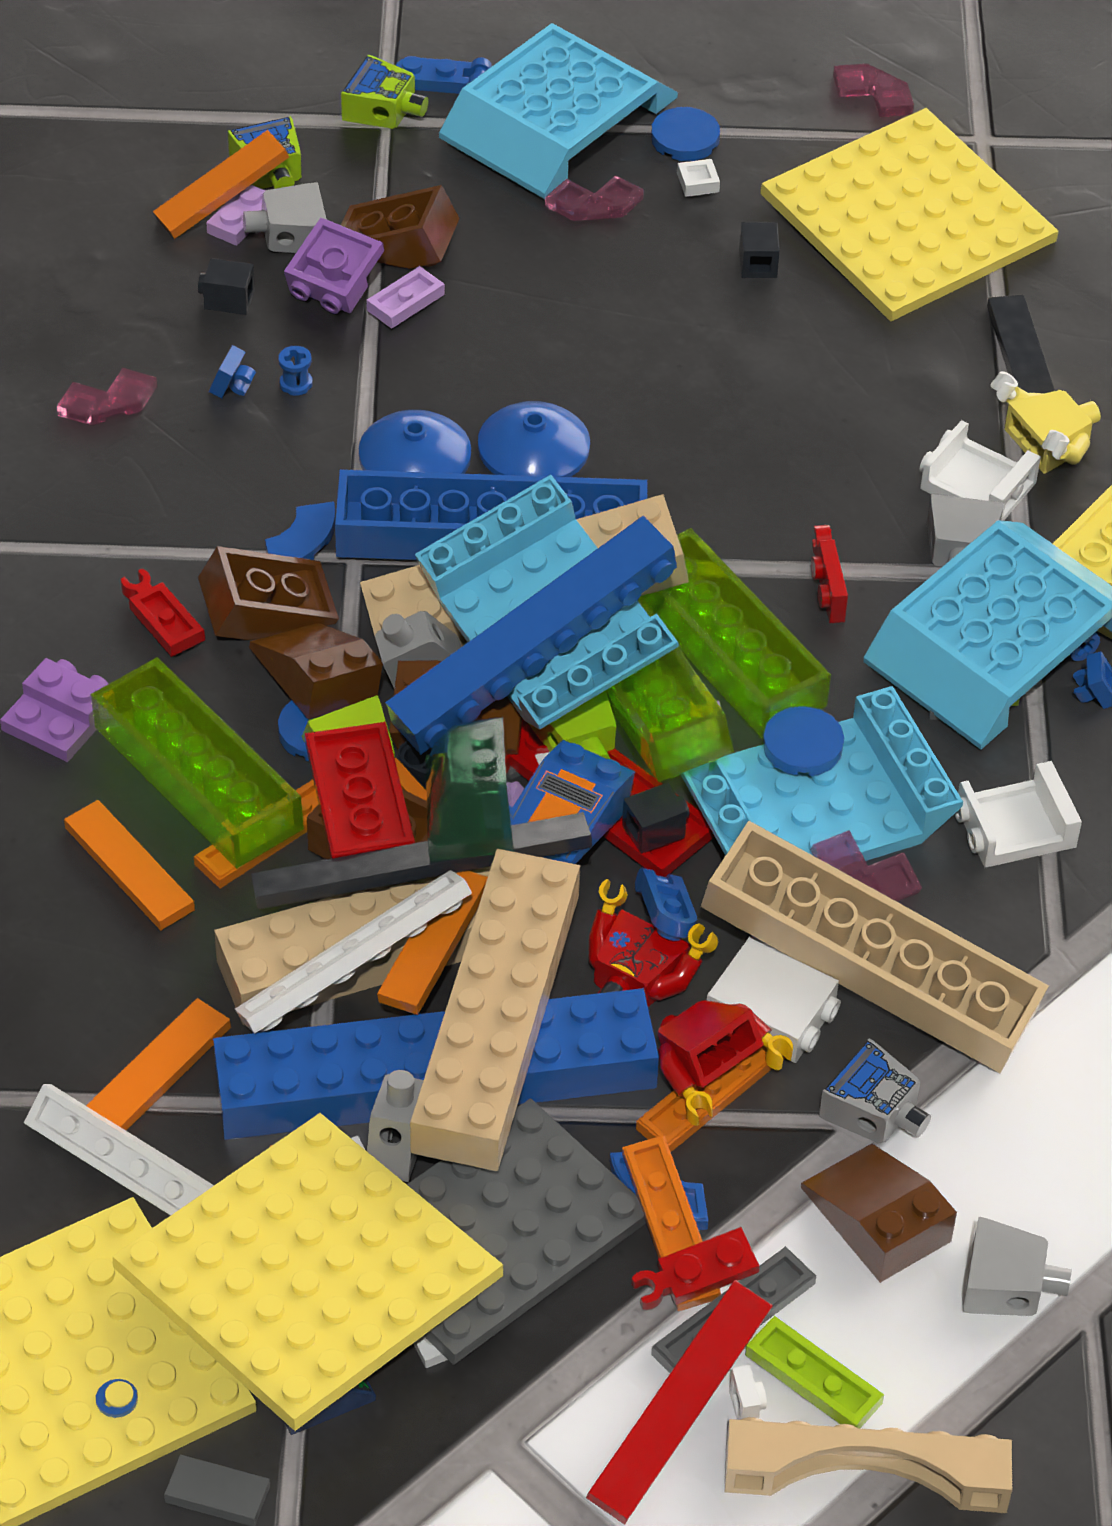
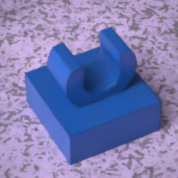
(232, 374)
(1095, 680)

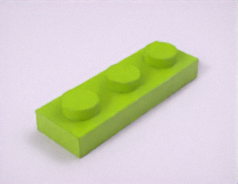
(814, 1374)

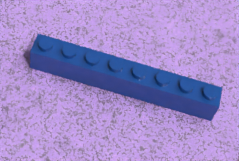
(532, 634)

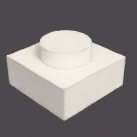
(698, 177)
(746, 1394)

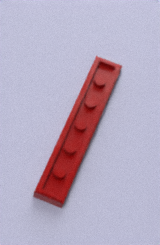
(678, 1402)

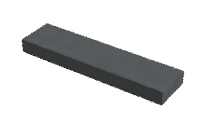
(778, 1282)

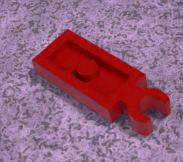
(827, 568)
(162, 614)
(699, 1269)

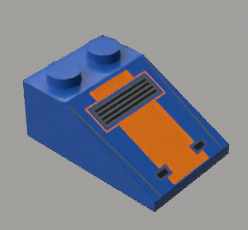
(573, 783)

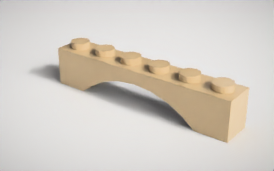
(962, 1469)

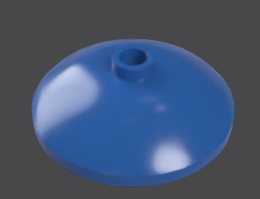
(534, 441)
(415, 444)

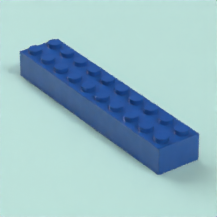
(291, 1075)

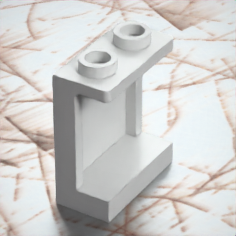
(975, 472)
(1019, 818)
(780, 992)

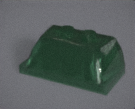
(469, 792)

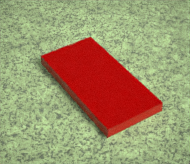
(358, 789)

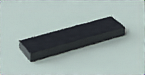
(1019, 343)

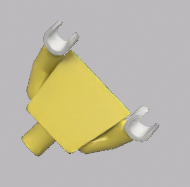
(1046, 422)

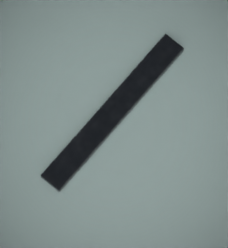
(407, 863)

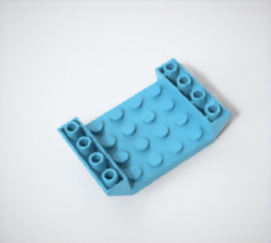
(547, 107)
(508, 558)
(989, 628)
(881, 788)

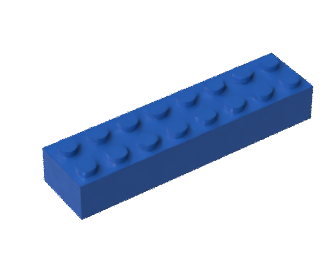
(407, 511)

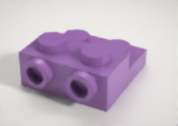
(333, 266)
(54, 709)

